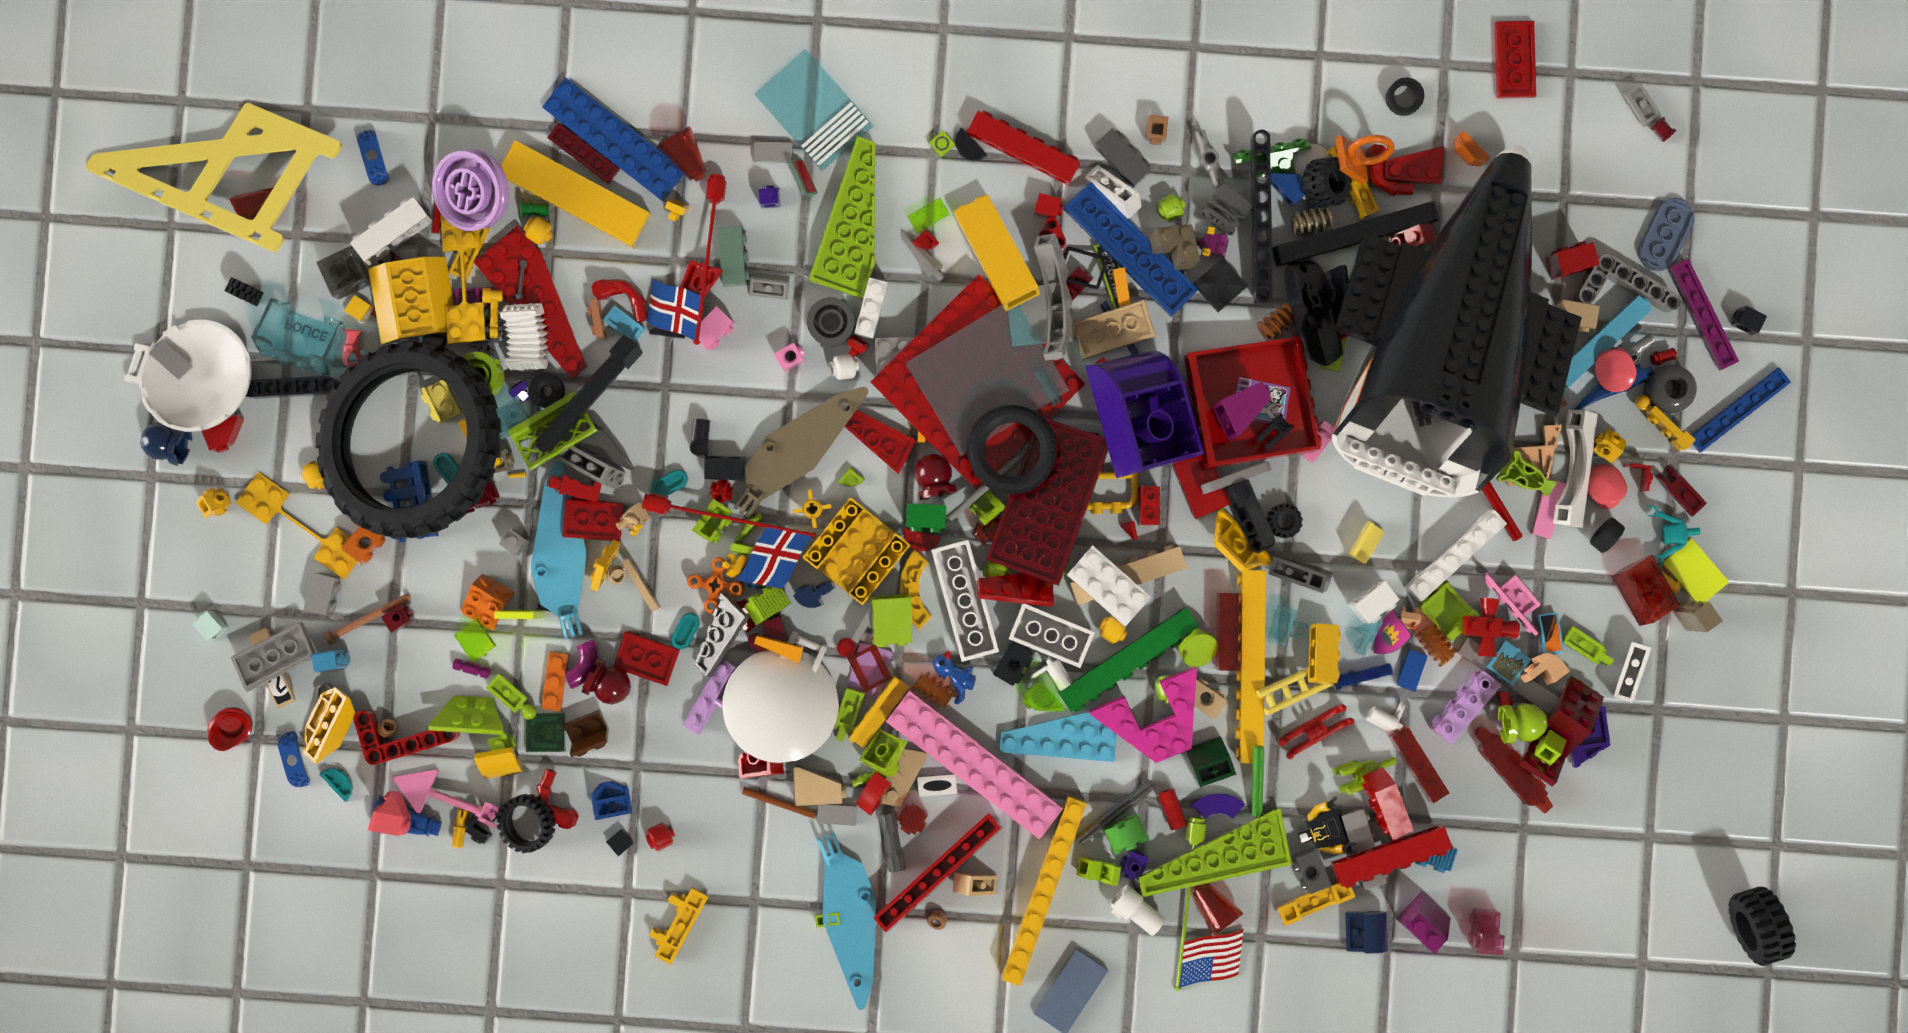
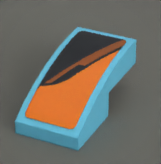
(1550, 633)

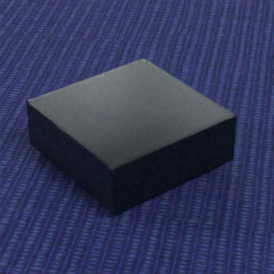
(619, 842)

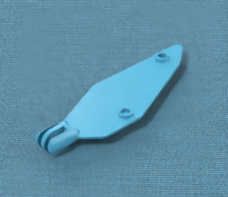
(557, 560)
(850, 894)

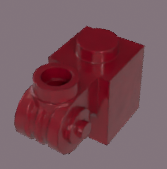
(773, 629)

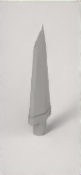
(925, 260)

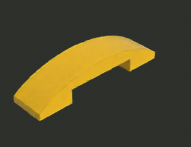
(1309, 903)

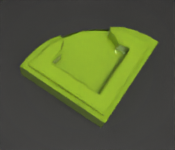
(851, 478)

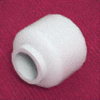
(844, 367)

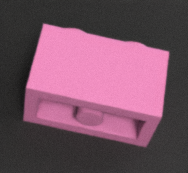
(713, 328)

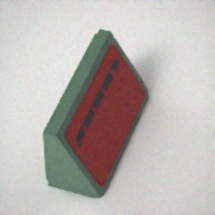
(802, 177)

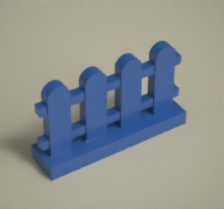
(417, 489)

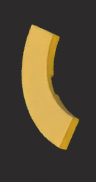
(910, 584)

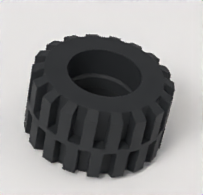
(1325, 183)

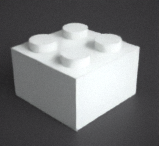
(1374, 602)

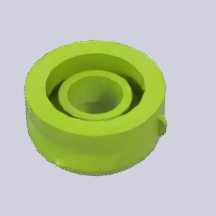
(492, 367)

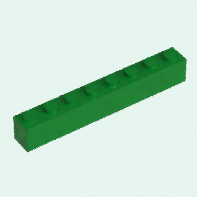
(1128, 659)

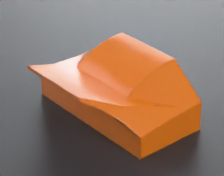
(1470, 150)

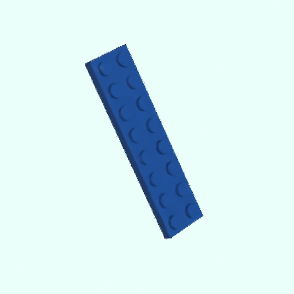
(613, 139)
(1130, 249)

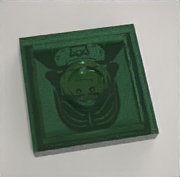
(546, 733)

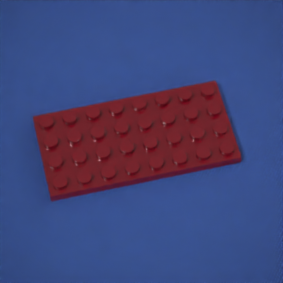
(1044, 523)

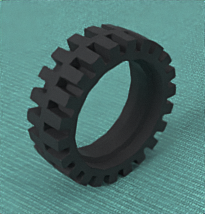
(510, 833)

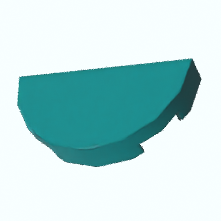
(339, 782)

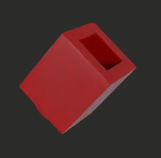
(1048, 206)

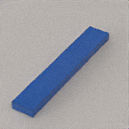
(1739, 409)

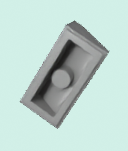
(769, 285)

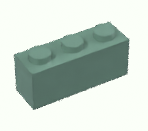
(733, 256)

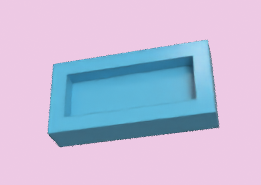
(623, 324)

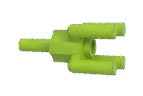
(1358, 770)

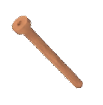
(330, 637)

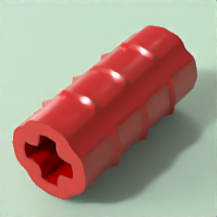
(1172, 809)

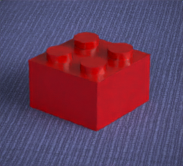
(1572, 260)

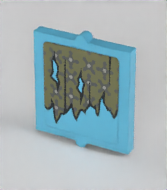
(1508, 663)

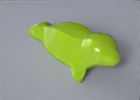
(1525, 475)

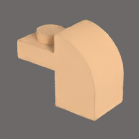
(1548, 666)

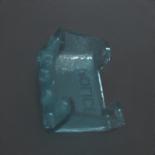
(297, 338)

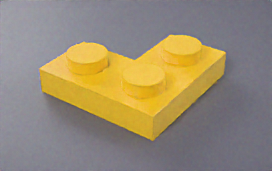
(602, 565)

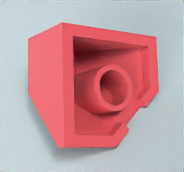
(391, 816)

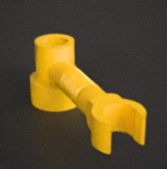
(492, 297)

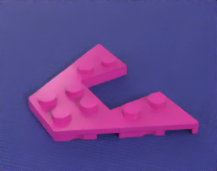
(1163, 737)

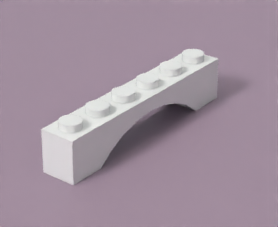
(1581, 436)
(1454, 557)

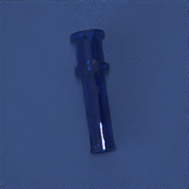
(1353, 678)

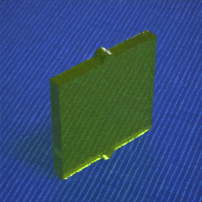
(474, 640)

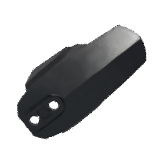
(1317, 307)

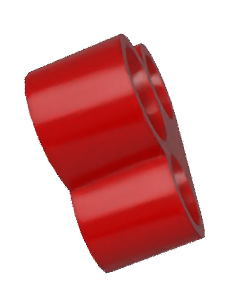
(1057, 230)

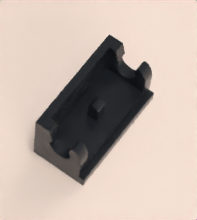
(724, 467)

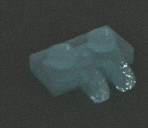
(1282, 626)

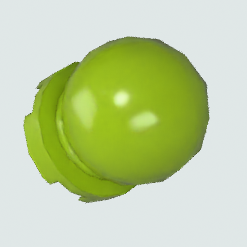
(1523, 722)

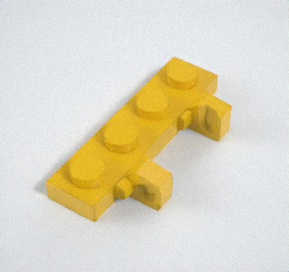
(674, 937)

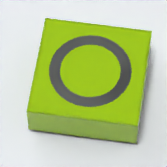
(942, 144)

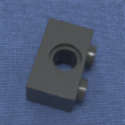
(1319, 879)

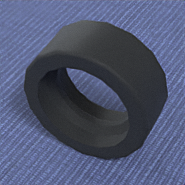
(1412, 83)

